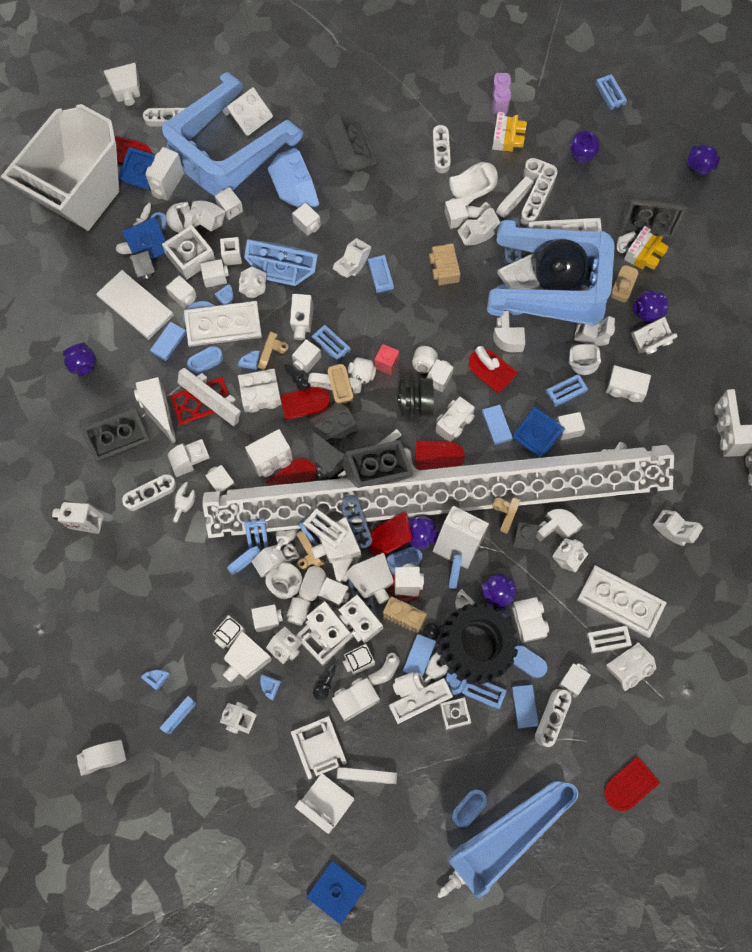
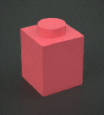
(387, 359)

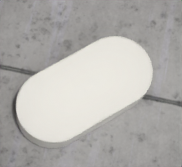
(312, 583)

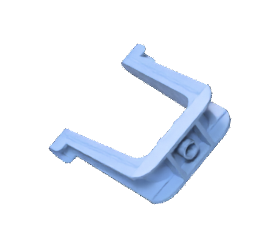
(231, 172)
(573, 306)
(500, 845)

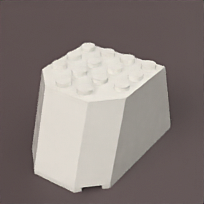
(69, 165)

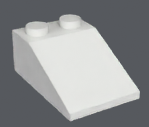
(154, 401)

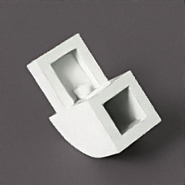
(204, 214)
(479, 230)
(353, 259)
(597, 334)
(508, 338)
(184, 457)
(561, 521)
(676, 528)
(101, 757)

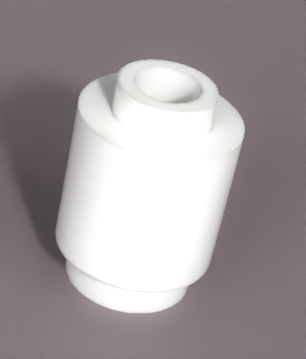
(298, 610)
(408, 684)

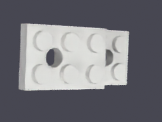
(735, 438)

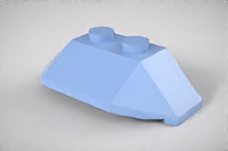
(292, 179)
(281, 262)

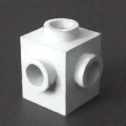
(252, 282)
(570, 554)
(284, 645)
(238, 718)

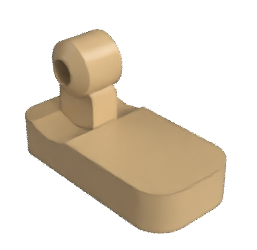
(624, 283)
(271, 343)
(340, 384)
(509, 508)
(308, 560)

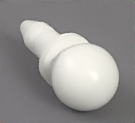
(144, 215)
(455, 881)

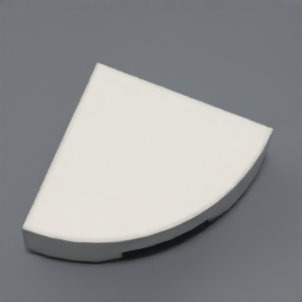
(463, 599)

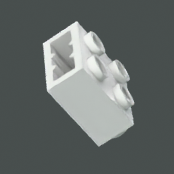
(164, 173)

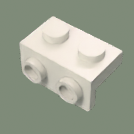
(653, 335)
(632, 666)

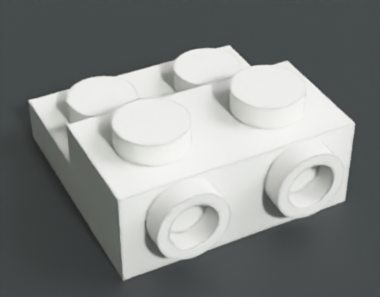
(259, 390)

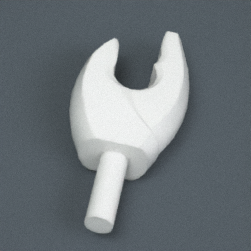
(183, 504)
(285, 537)
(433, 671)

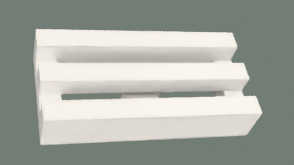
(339, 539)
(592, 642)

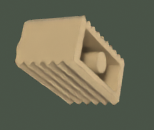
(445, 264)
(404, 615)

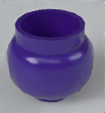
(584, 146)
(703, 159)
(650, 305)
(79, 359)
(423, 532)
(499, 590)

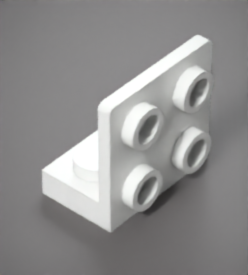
(249, 111)
(325, 803)

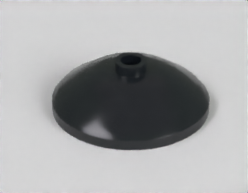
(573, 266)

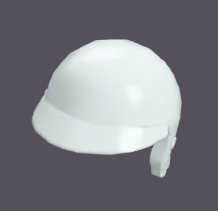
(175, 216)
(585, 358)
(284, 581)

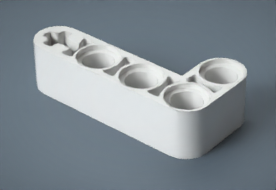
(539, 173)

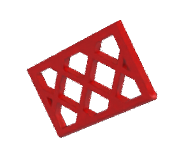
(195, 414)

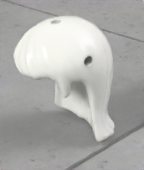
(474, 182)

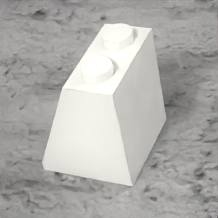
(460, 536)

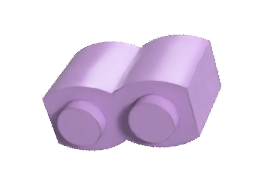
(501, 93)

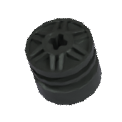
(416, 398)

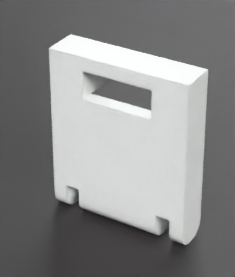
(327, 653)
(318, 751)

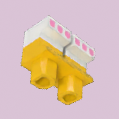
(505, 133)
(644, 247)

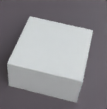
(455, 713)

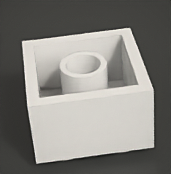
(187, 251)
(269, 454)

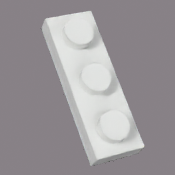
(420, 701)

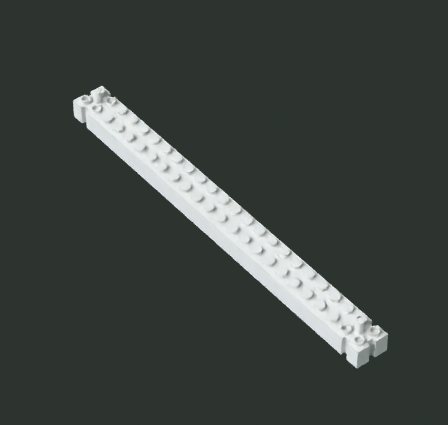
(441, 488)

